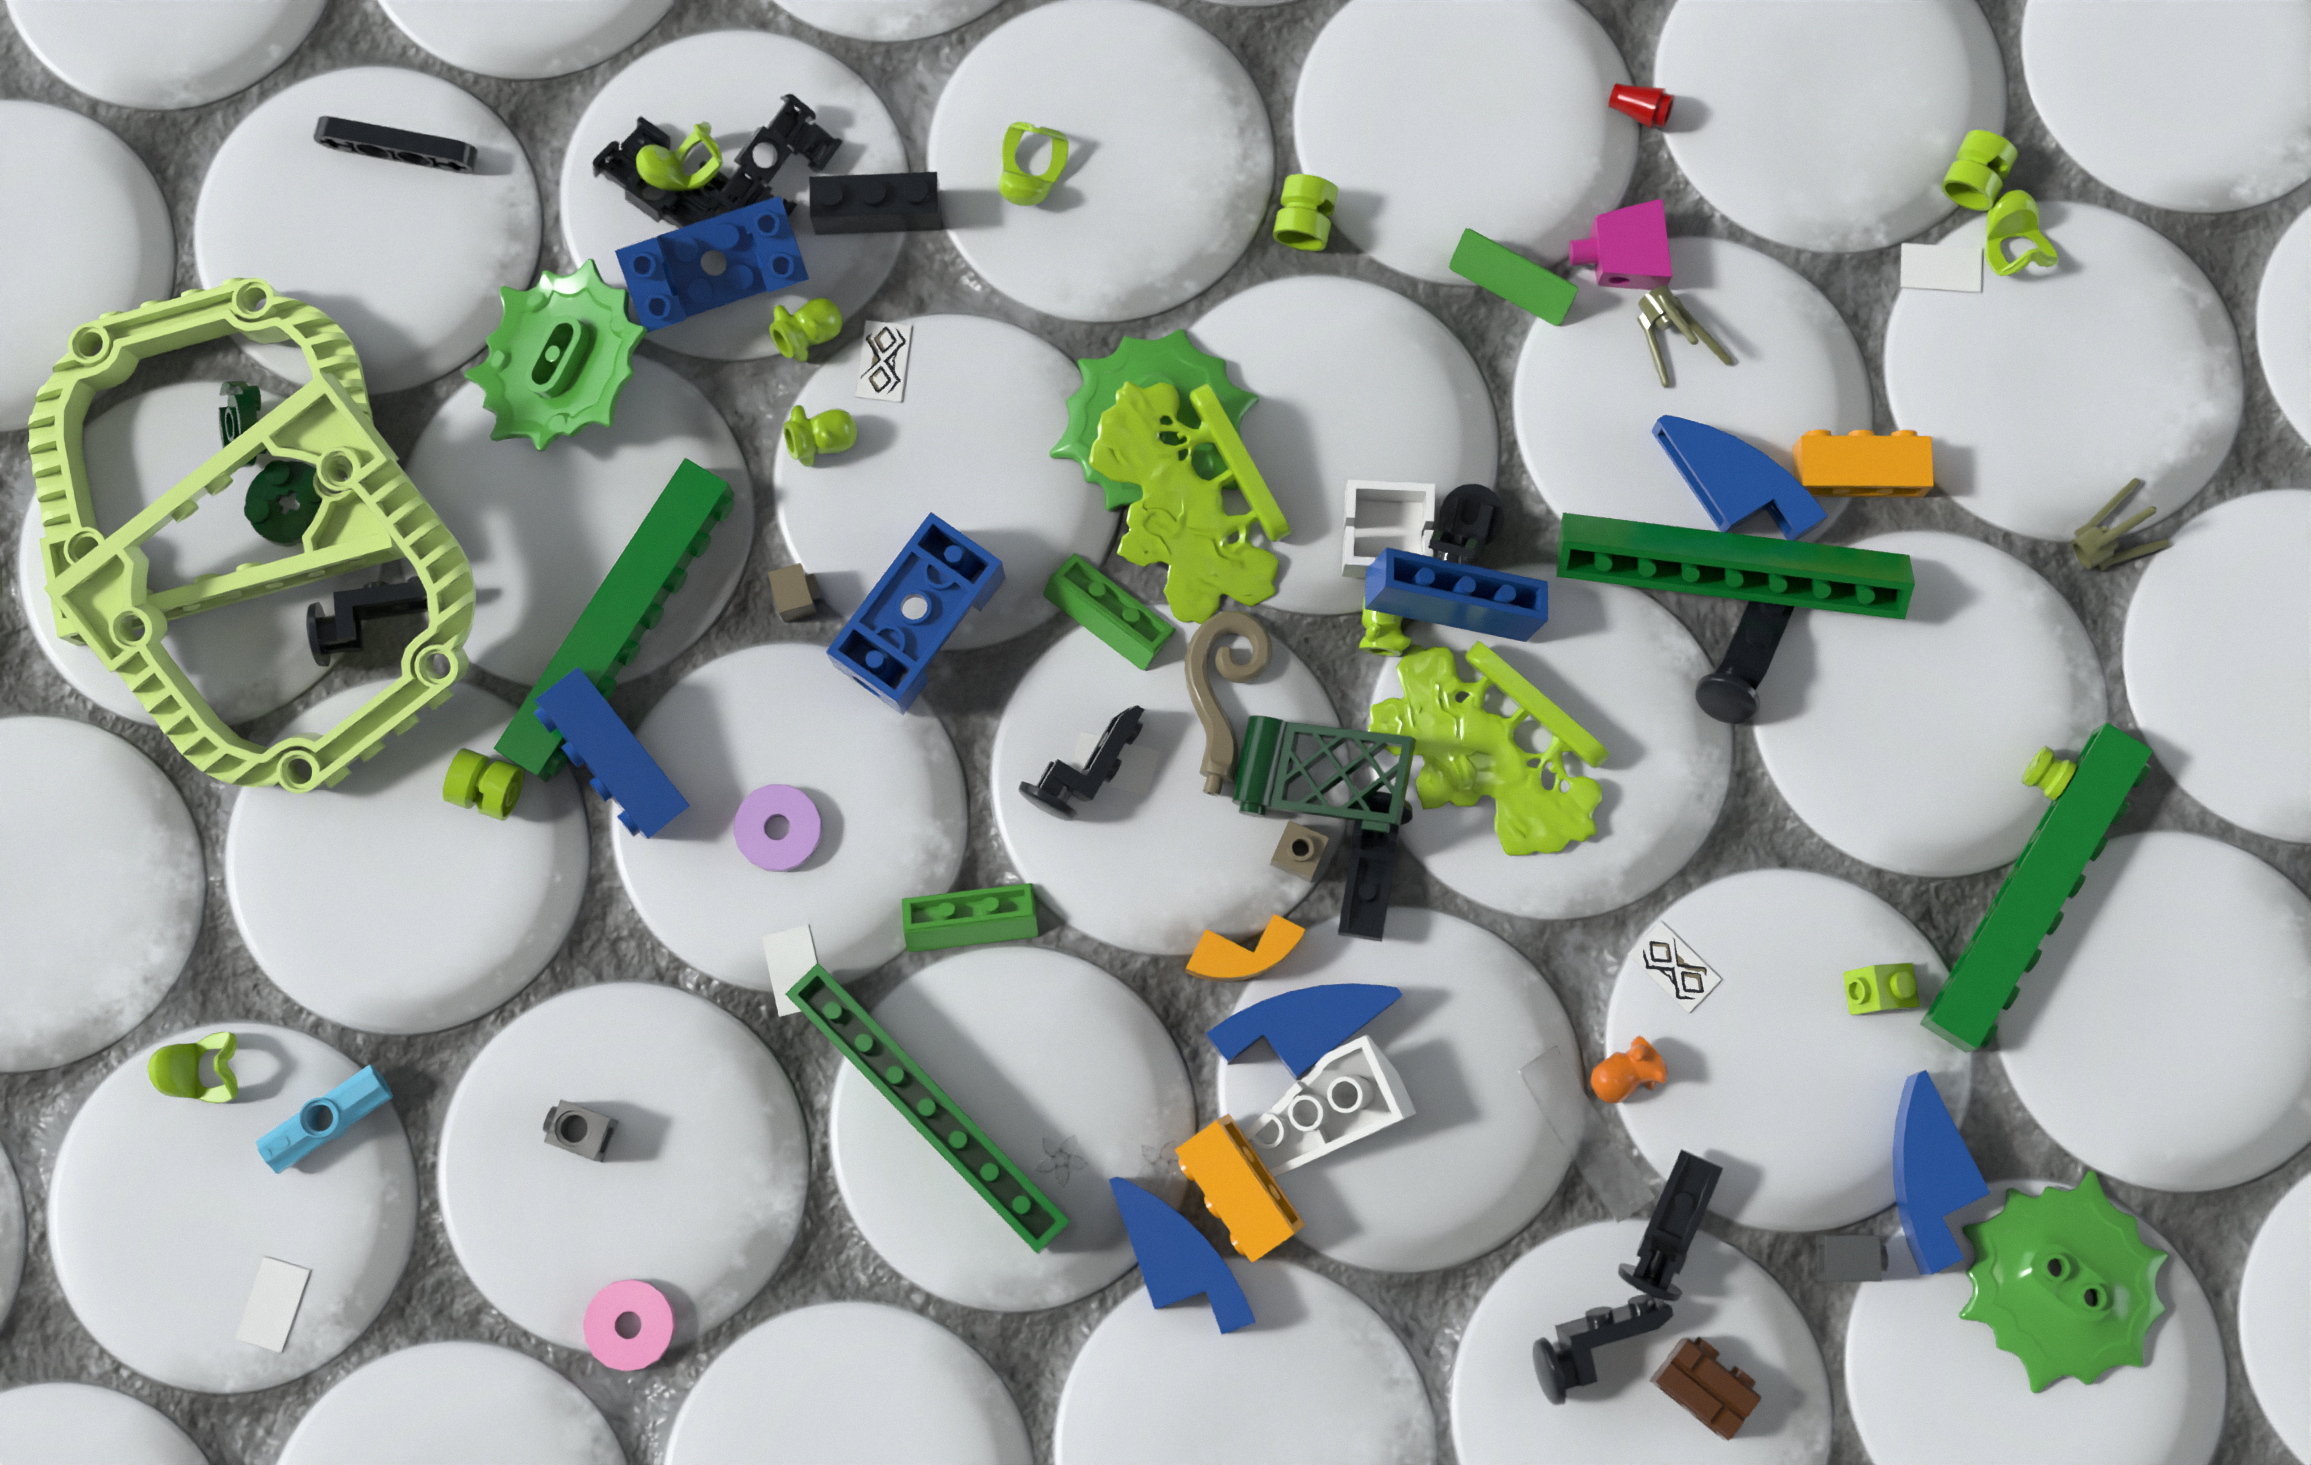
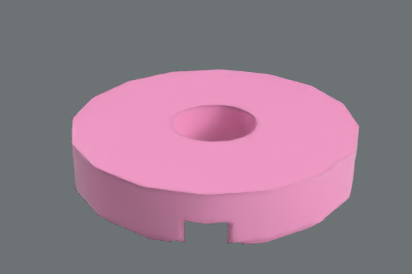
(602, 1325)

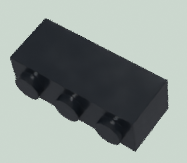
(875, 203)

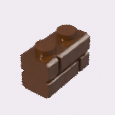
(1706, 1388)

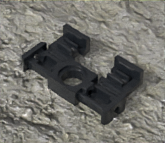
(786, 128)
(622, 170)

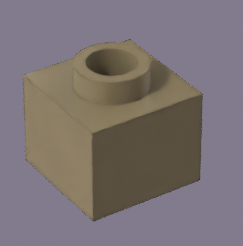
(794, 592)
(1299, 866)

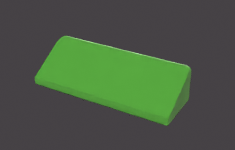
(1513, 277)
(1108, 611)
(969, 917)

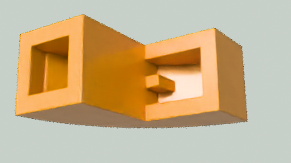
(1225, 961)

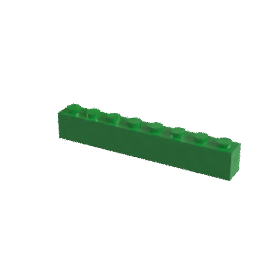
(1734, 566)
(624, 607)
(2036, 889)
(928, 1108)

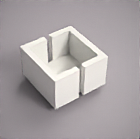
(1382, 517)

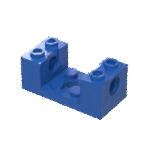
(668, 274)
(888, 649)

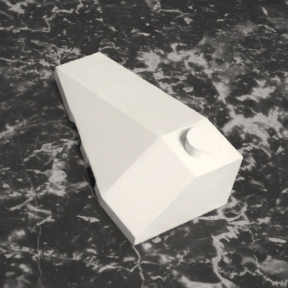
(1333, 1105)

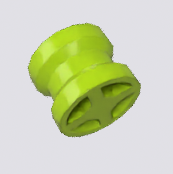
(2049, 773)

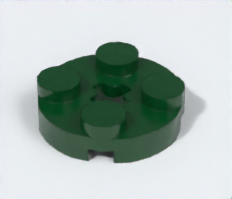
(240, 412)
(263, 501)

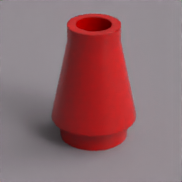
(1644, 104)

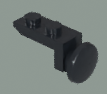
(1469, 521)
(344, 629)
(1731, 688)
(1062, 781)
(1371, 874)
(1672, 1227)
(1574, 1362)

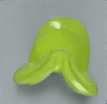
(665, 168)
(1025, 188)
(2016, 216)
(176, 1066)

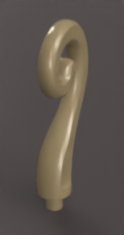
(1221, 747)

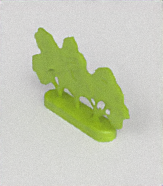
(1181, 513)
(1476, 753)

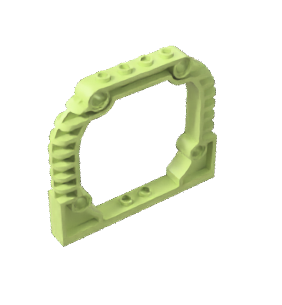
(343, 532)
(110, 584)

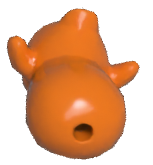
(1623, 1072)

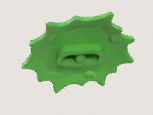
(558, 357)
(1146, 364)
(2046, 1315)

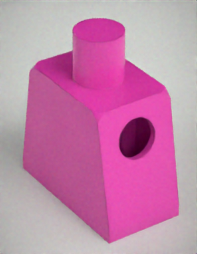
(1627, 248)

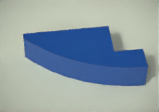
(1736, 478)
(1303, 1022)
(1930, 1174)
(1178, 1257)

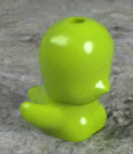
(810, 325)
(822, 434)
(1382, 634)

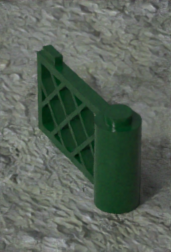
(1269, 760)

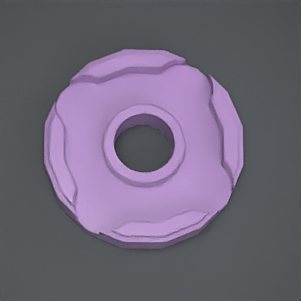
(773, 802)

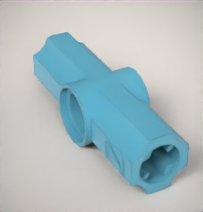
(301, 1133)

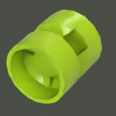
(1979, 170)
(1304, 219)
(477, 782)

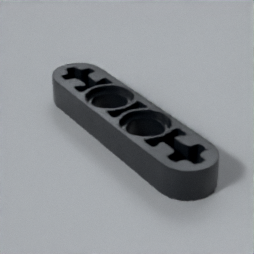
(395, 144)

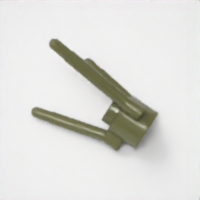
(1665, 310)
(2096, 545)

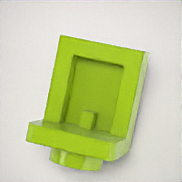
(1881, 988)

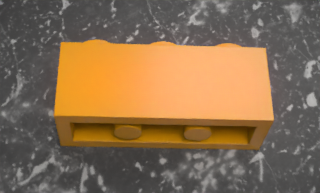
(1864, 464)
(1239, 1188)

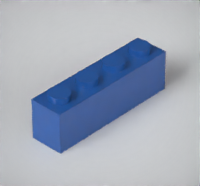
(1456, 595)
(610, 753)

